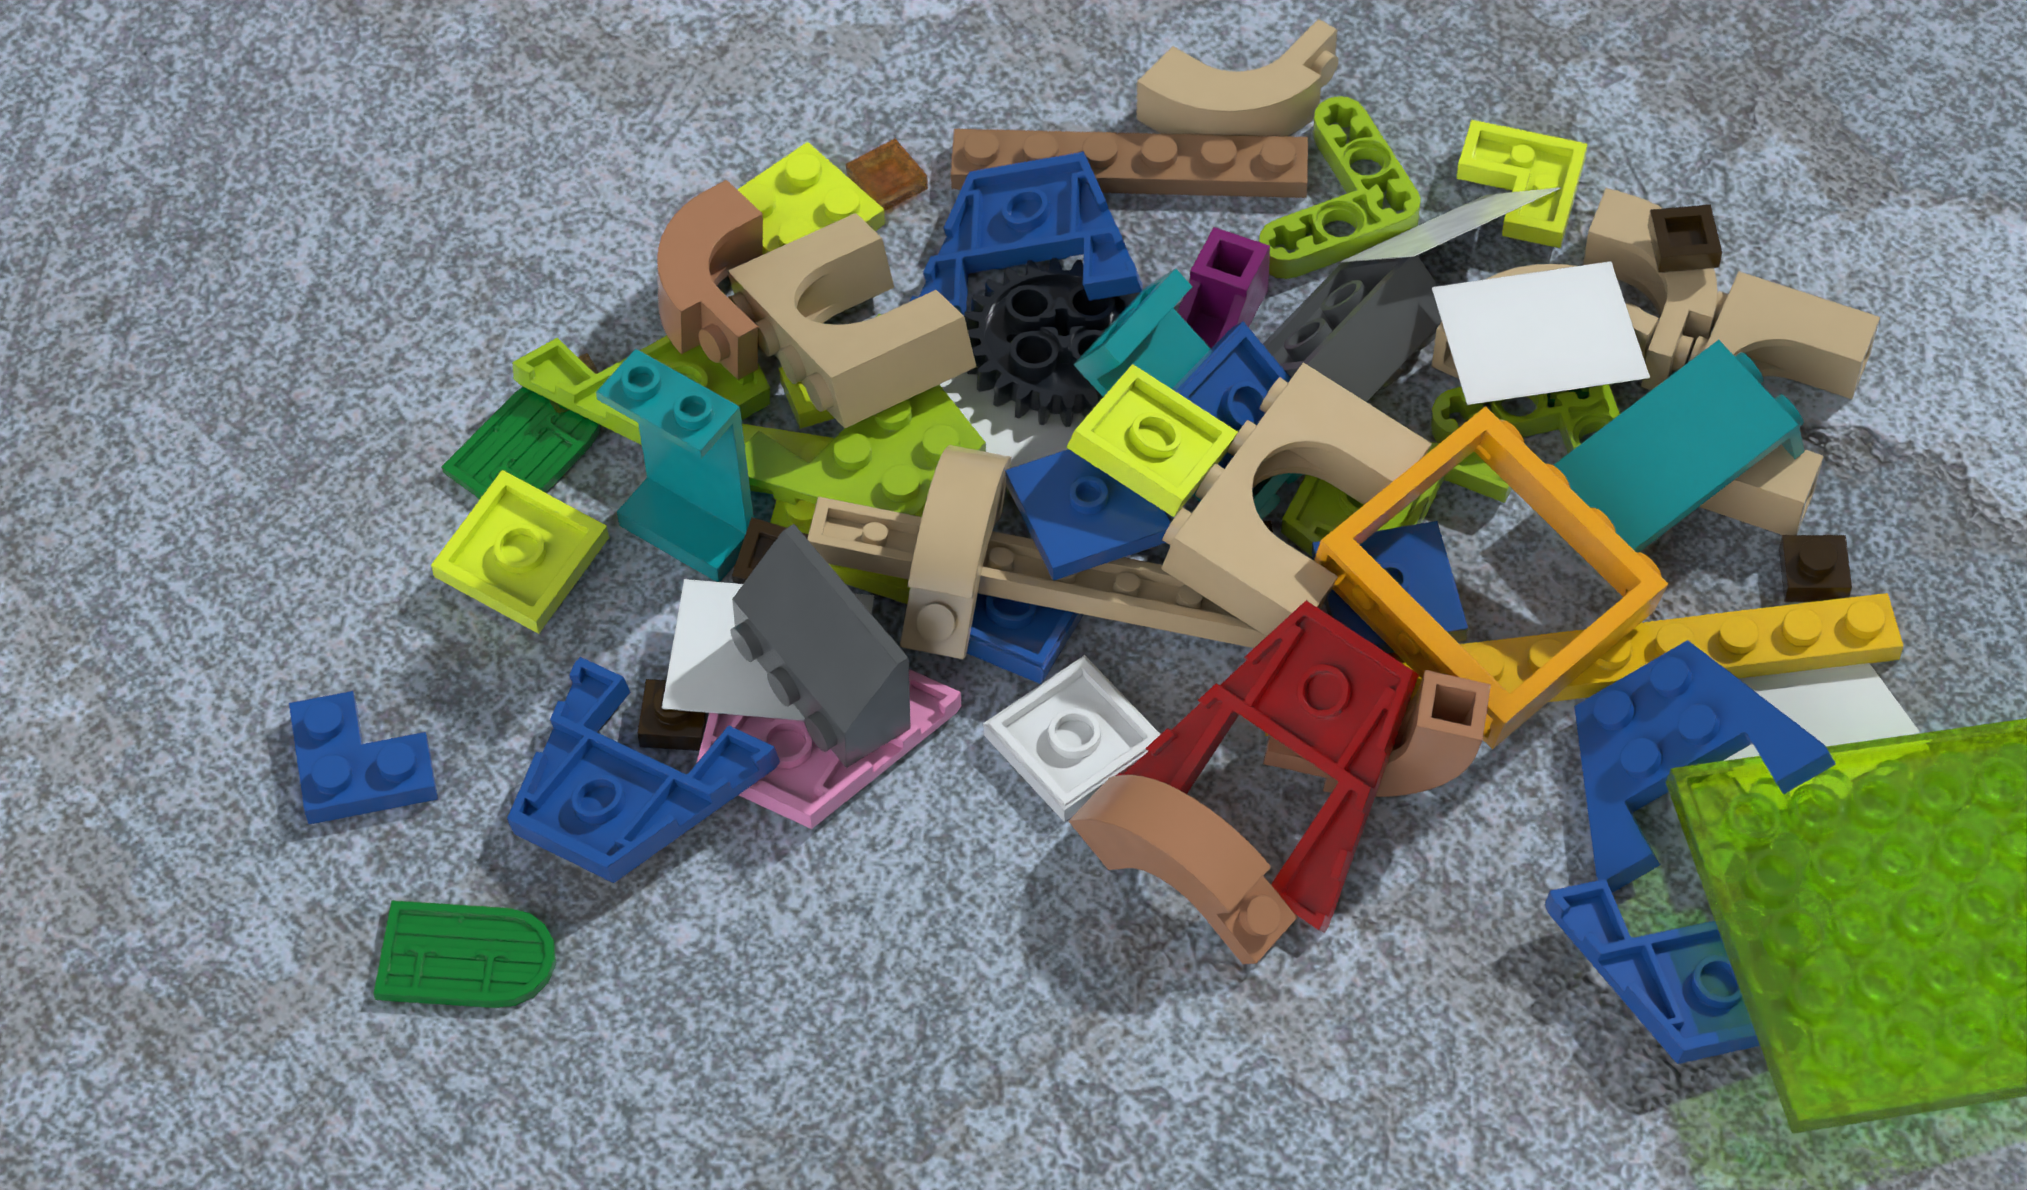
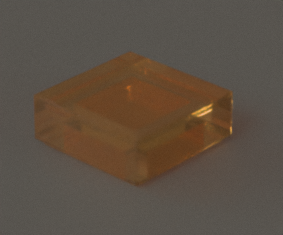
(887, 174)

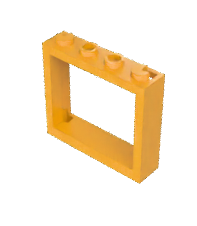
(1422, 639)

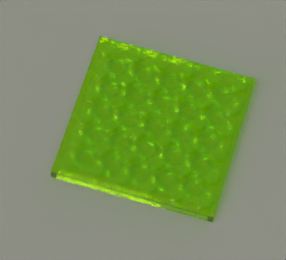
(1875, 918)

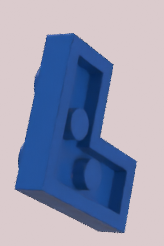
(353, 778)

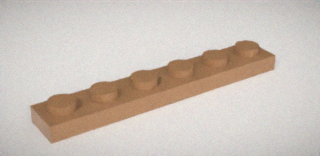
(1149, 160)

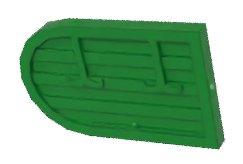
(525, 441)
(463, 955)

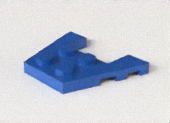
(1036, 215)
(1669, 717)
(611, 803)
(1669, 979)

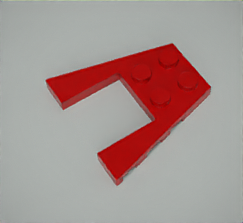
(1328, 702)

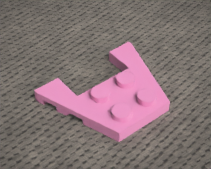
(815, 782)

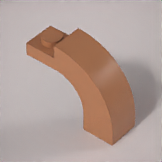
(693, 256)
(1433, 742)
(1194, 850)

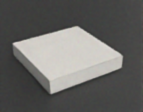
(1071, 736)

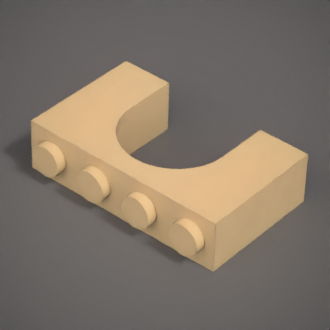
(1793, 339)
(856, 365)
(1307, 430)

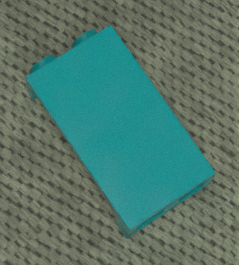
(1166, 348)
(1681, 445)
(695, 465)

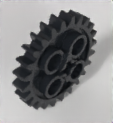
(1033, 334)

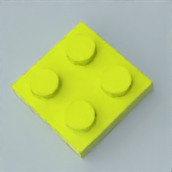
(806, 195)
(1152, 440)
(520, 551)

